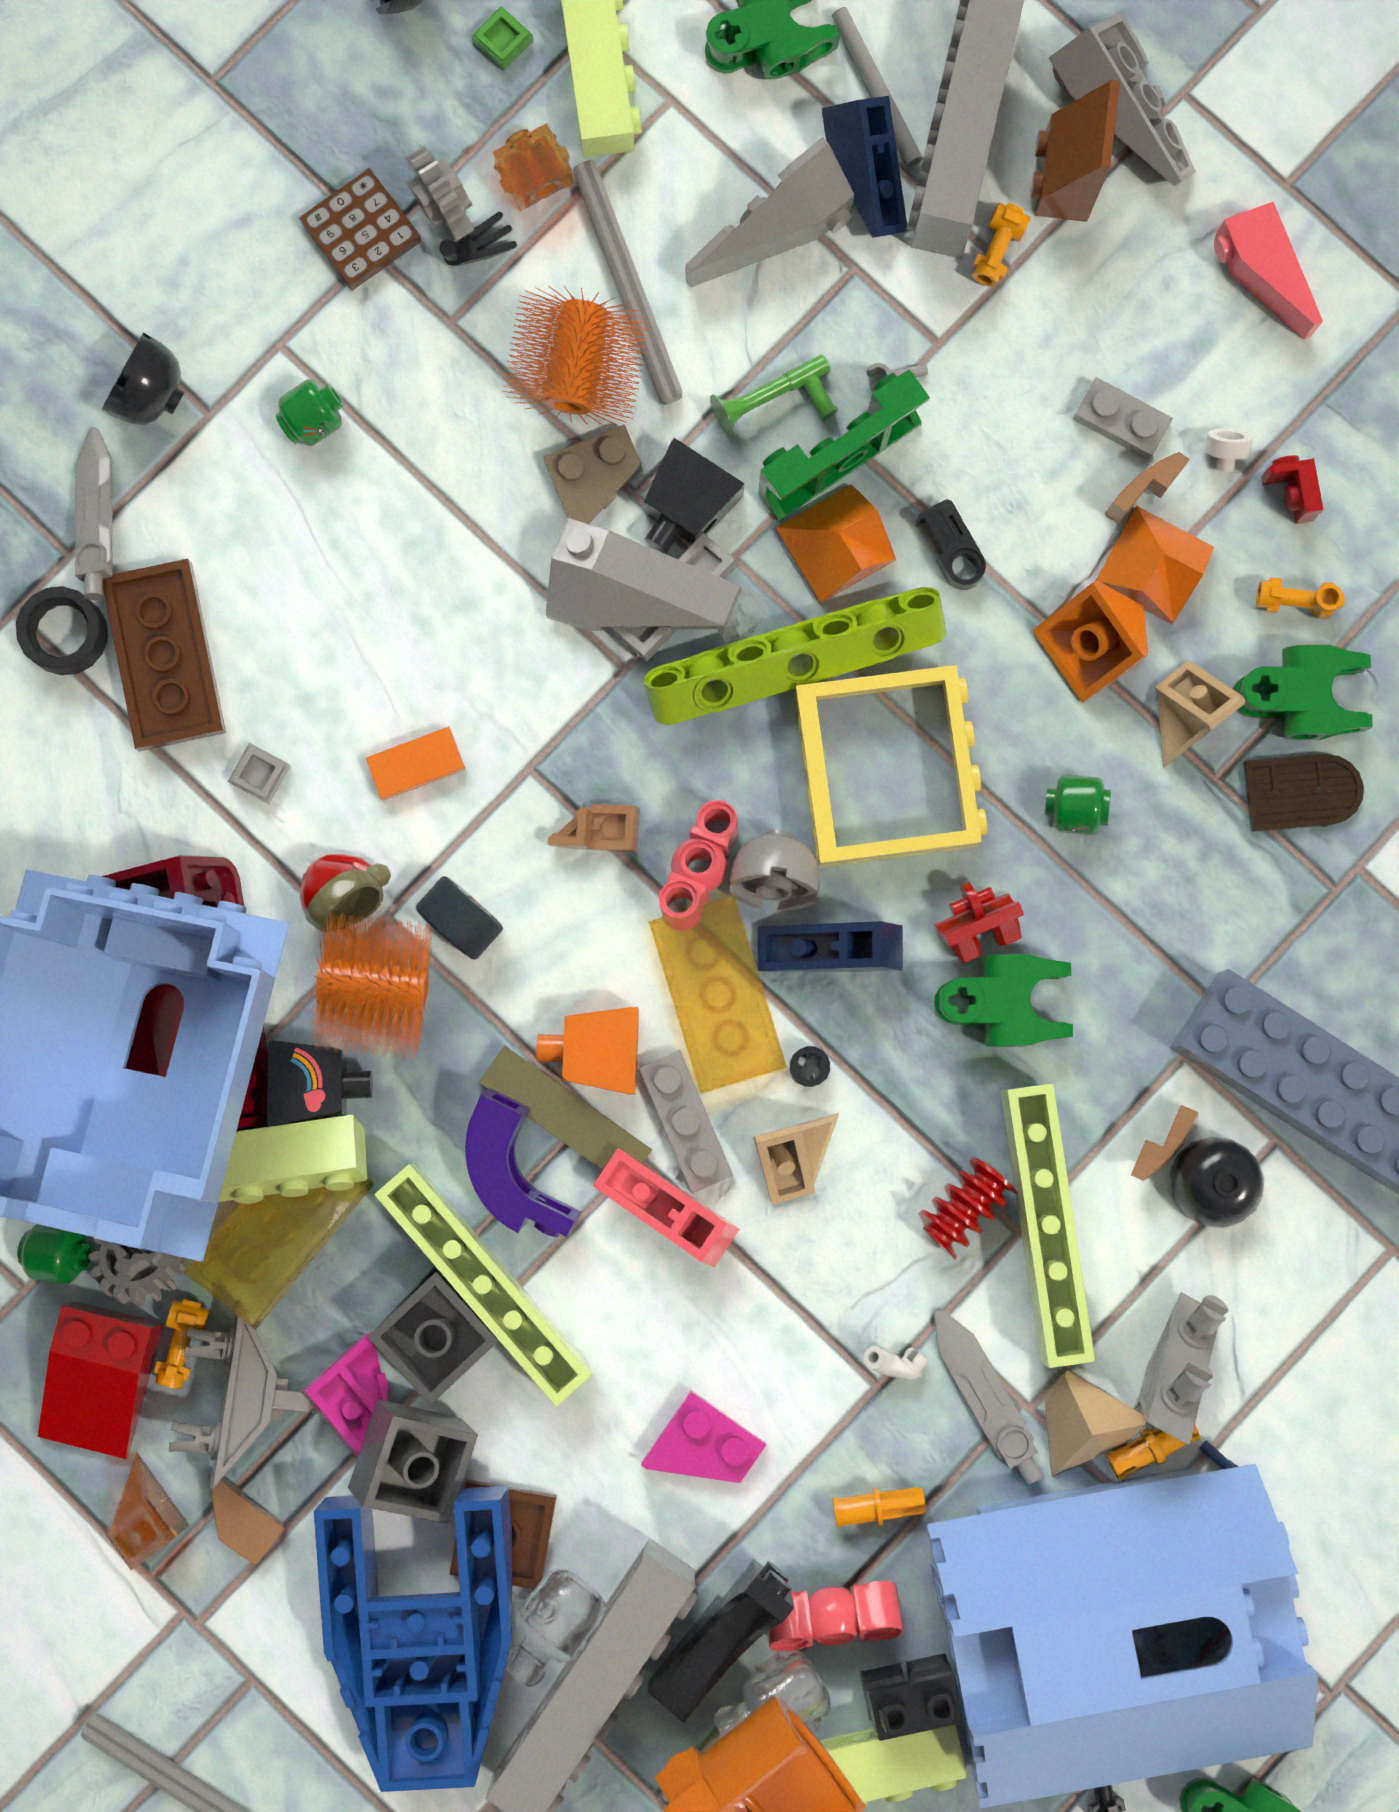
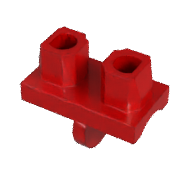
(977, 914)

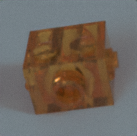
(532, 166)

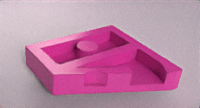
(349, 1391)
(704, 1444)

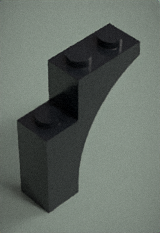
(721, 1636)

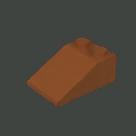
(1075, 155)

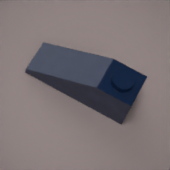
(867, 153)
(831, 947)

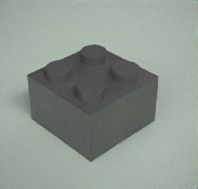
(433, 1338)
(412, 1461)

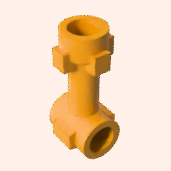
(1008, 223)
(1320, 602)
(181, 1316)

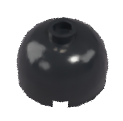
(146, 384)
(1216, 1182)

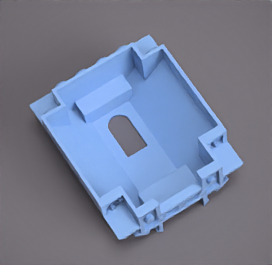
(78, 1131)
(1045, 1647)

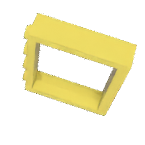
(961, 739)

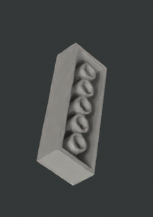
(963, 125)
(588, 1689)

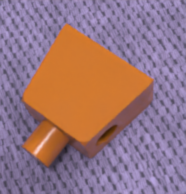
(596, 1049)

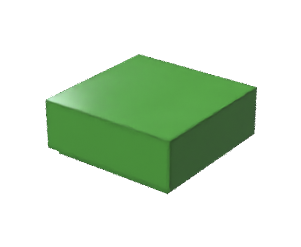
(502, 38)

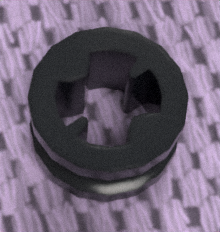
(823, 1064)

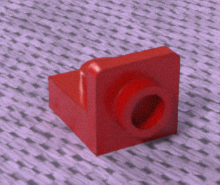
(1303, 490)

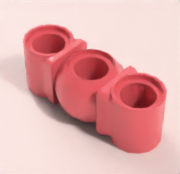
(701, 845)
(838, 1615)

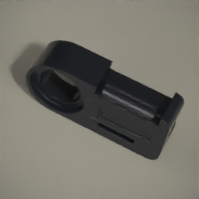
(951, 540)

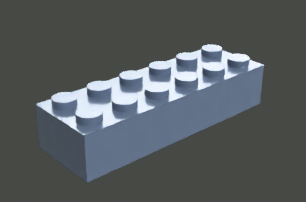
(1297, 1073)

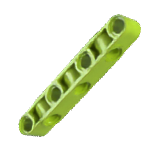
(765, 664)

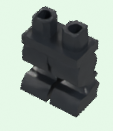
(911, 1705)

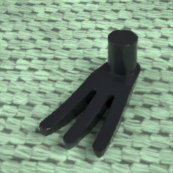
(466, 249)

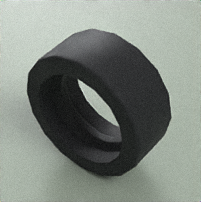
(33, 612)

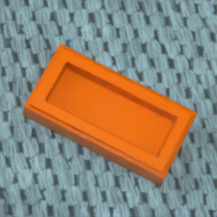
(415, 763)

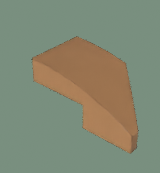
(1155, 479)
(600, 829)
(1155, 1157)
(243, 1523)

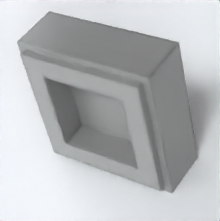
(259, 773)

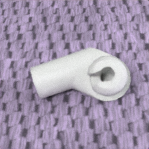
(892, 1365)

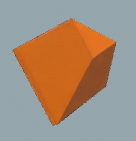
(837, 542)
(1155, 564)
(1095, 638)

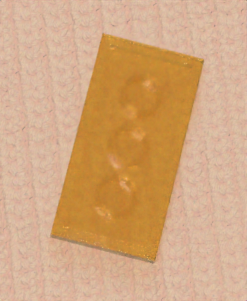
(719, 997)
(270, 1246)

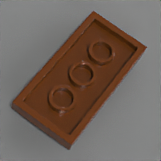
(163, 655)

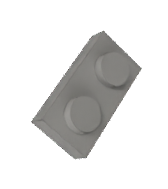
(1122, 418)

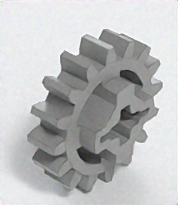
(439, 193)
(136, 1275)

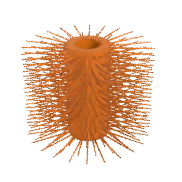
(576, 356)
(370, 986)

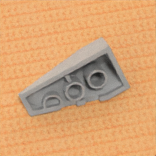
(1114, 53)
(799, 211)
(620, 583)

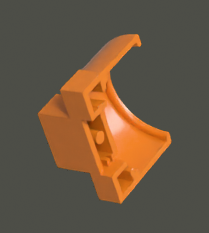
(761, 1763)

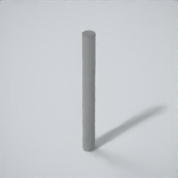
(875, 83)

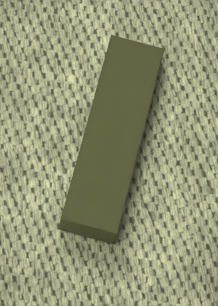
(561, 1110)

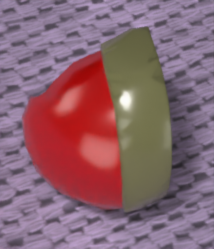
(341, 886)

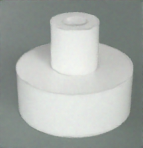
(1228, 446)

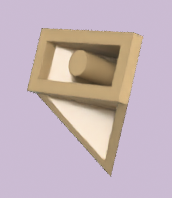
(1190, 707)
(794, 1157)
(1085, 1422)

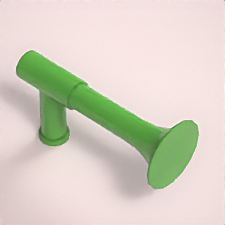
(807, 375)

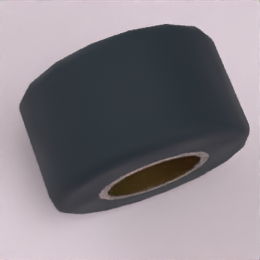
(459, 918)

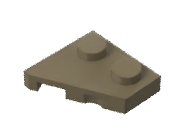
(593, 472)

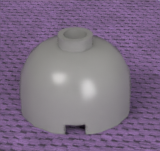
(775, 870)

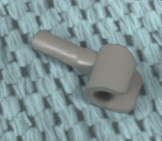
(879, 368)

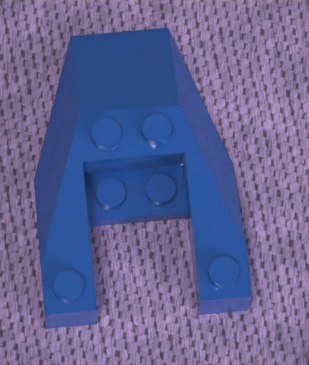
(419, 1665)

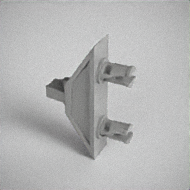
(1180, 1365)
(249, 1400)

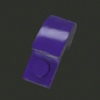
(496, 1174)

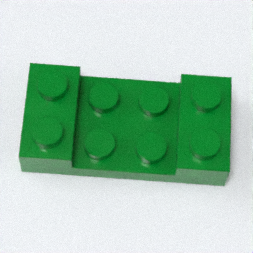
(794, 479)

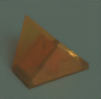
(144, 1517)

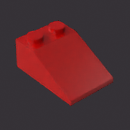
(97, 1378)

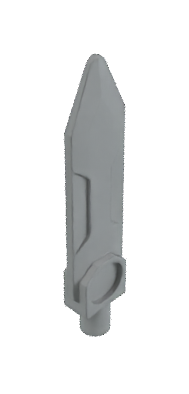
(93, 515)
(986, 1396)

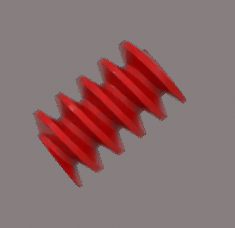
(965, 1205)

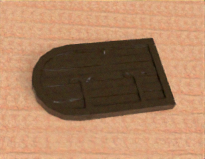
(1301, 791)

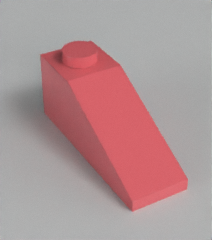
(1266, 265)
(666, 1208)

